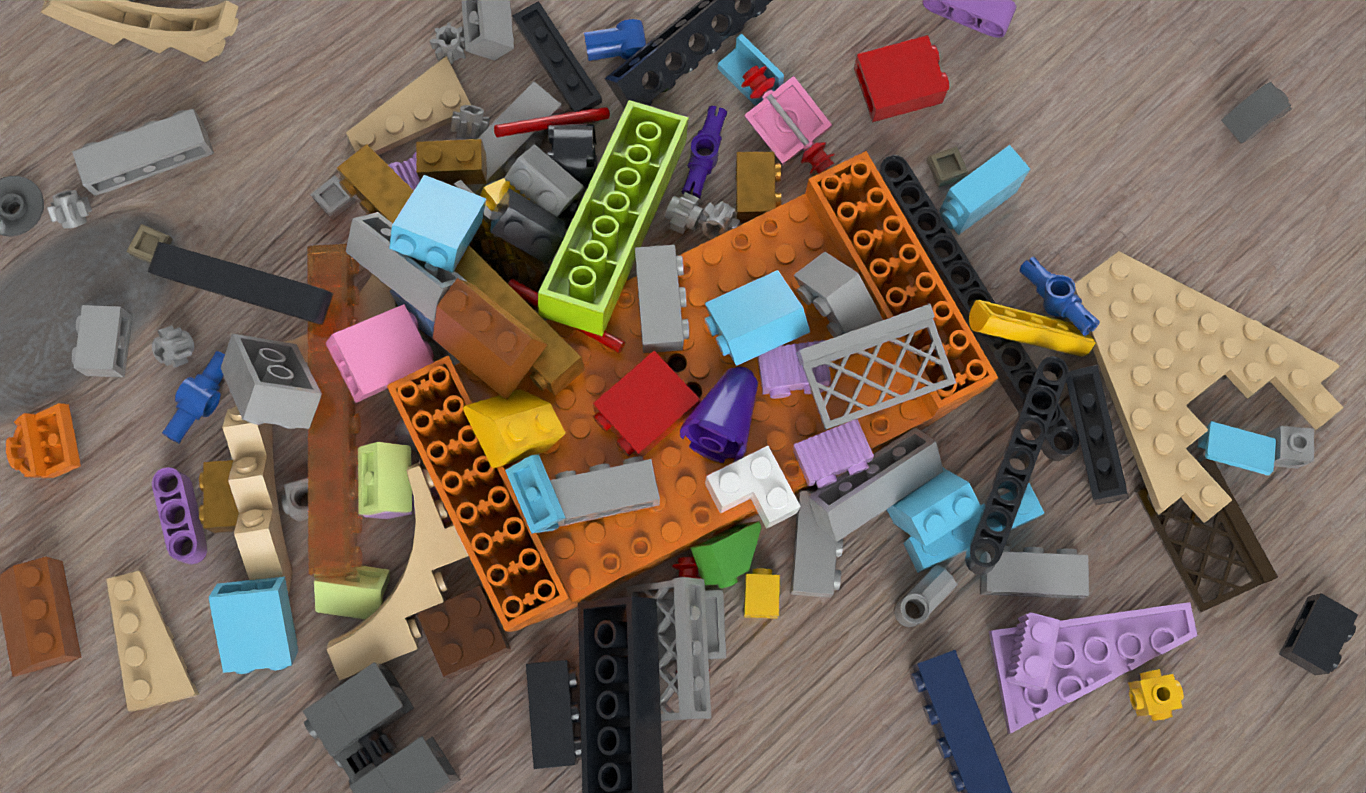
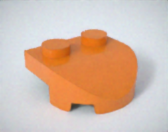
(44, 443)

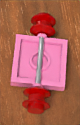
(787, 120)

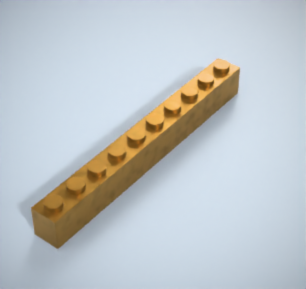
(386, 193)

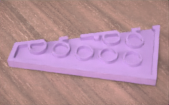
(1090, 655)

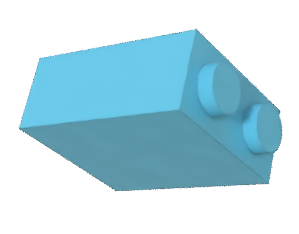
(983, 190)
(437, 223)
(756, 318)
(936, 507)
(253, 625)

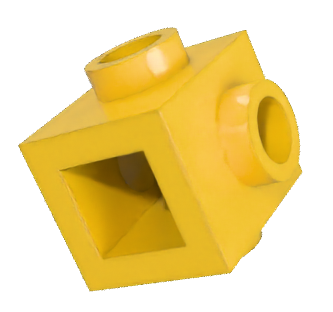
(1144, 695)

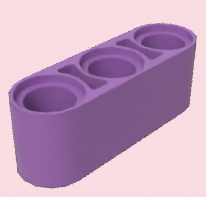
(985, 16)
(168, 504)

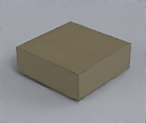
(947, 166)
(145, 242)

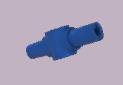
(1067, 303)
(196, 398)

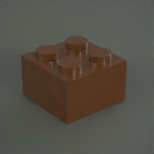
(464, 632)

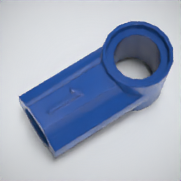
(613, 42)

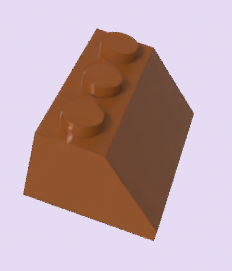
(485, 337)
(37, 616)

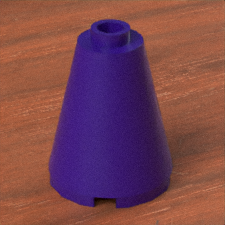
(723, 418)

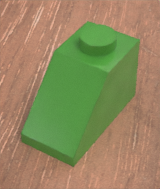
(727, 554)

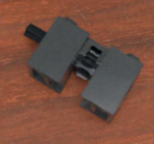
(351, 731)

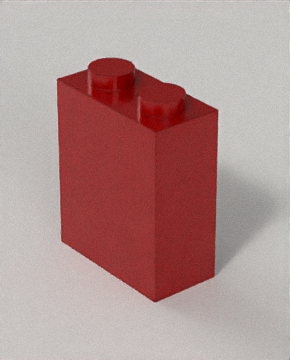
(901, 78)
(645, 406)

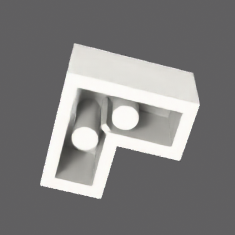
(756, 479)

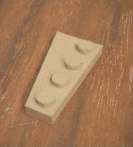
(412, 111)
(147, 655)

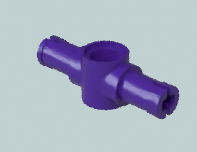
(707, 138)

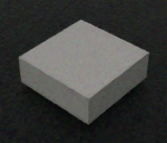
(332, 198)

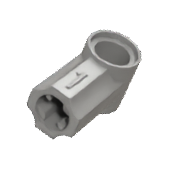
(926, 595)

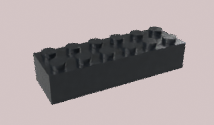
(620, 696)

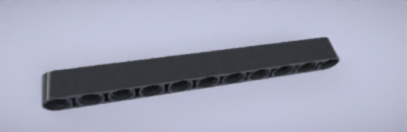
(972, 290)

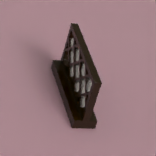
(518, 256)
(1236, 530)

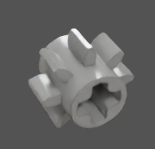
(441, 44)
(469, 122)
(69, 209)
(683, 213)
(718, 219)
(173, 346)

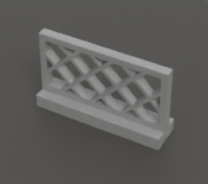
(868, 337)
(688, 648)

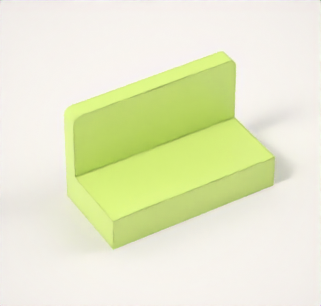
(384, 478)
(352, 595)

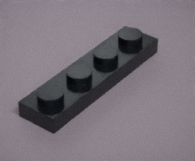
(557, 58)

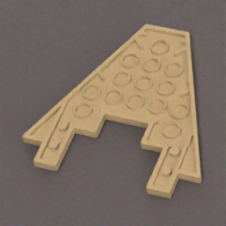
(1169, 345)

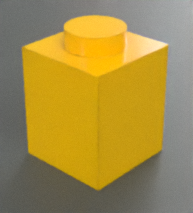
(761, 594)

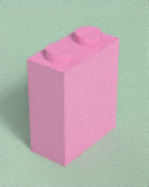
(379, 351)

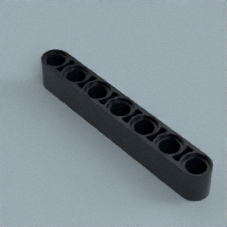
(241, 283)
(1011, 478)

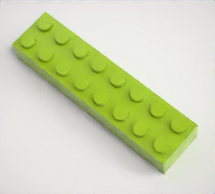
(613, 218)

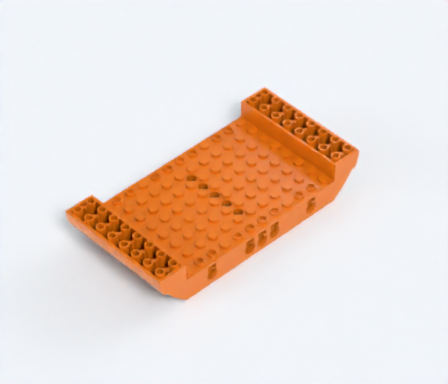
(549, 572)

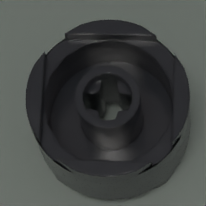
(574, 150)

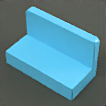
(744, 58)
(1239, 448)
(535, 494)

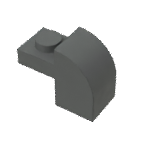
(1257, 112)

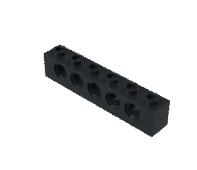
(674, 40)

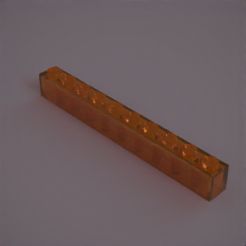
(333, 431)

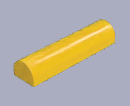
(1029, 328)

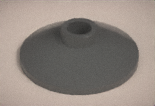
(20, 192)

